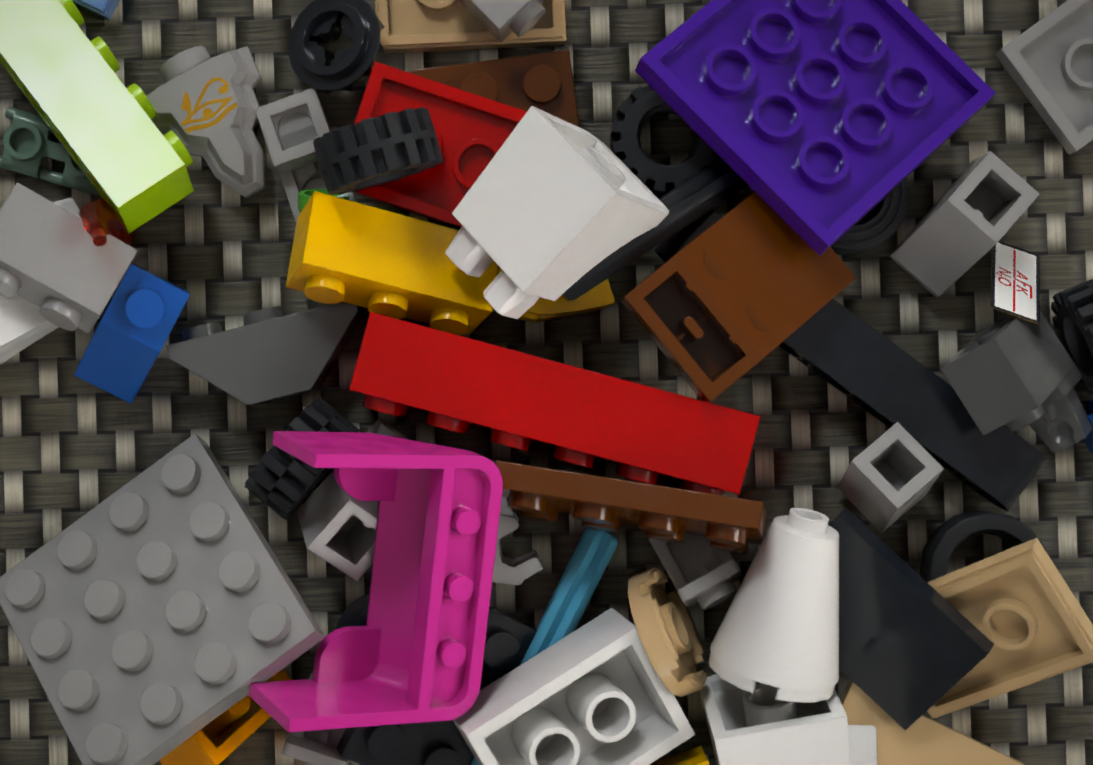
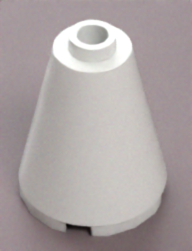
(786, 613)

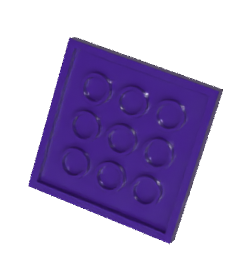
(815, 100)

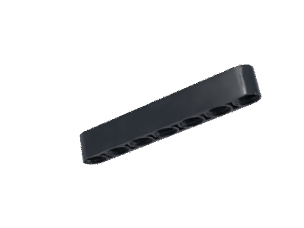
(900, 390)

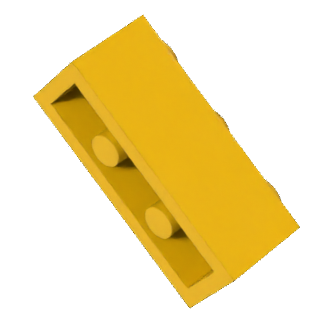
(385, 265)

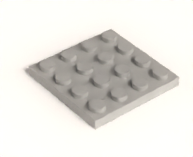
(155, 611)

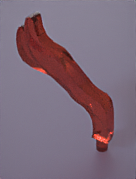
(100, 220)

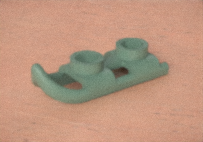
(27, 145)

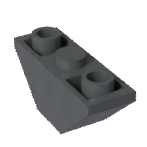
(271, 354)

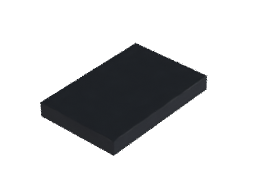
(896, 629)

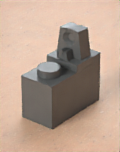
(1020, 378)

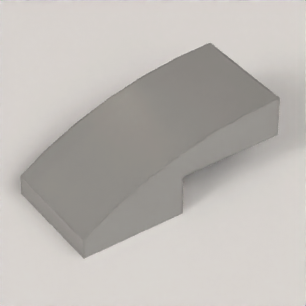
(289, 132)

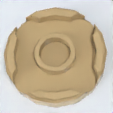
(666, 632)

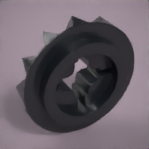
(325, 22)

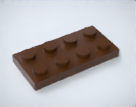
(659, 510)

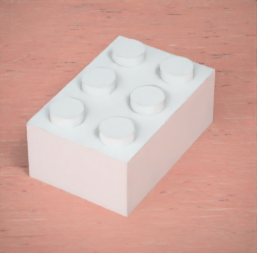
(578, 704)

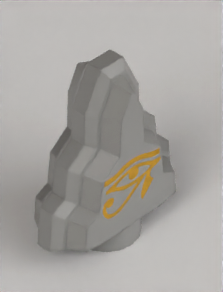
(214, 113)

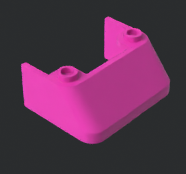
(427, 586)

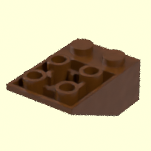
(734, 295)

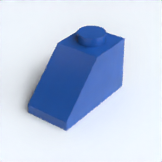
(132, 332)

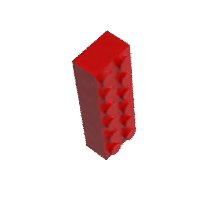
(552, 403)

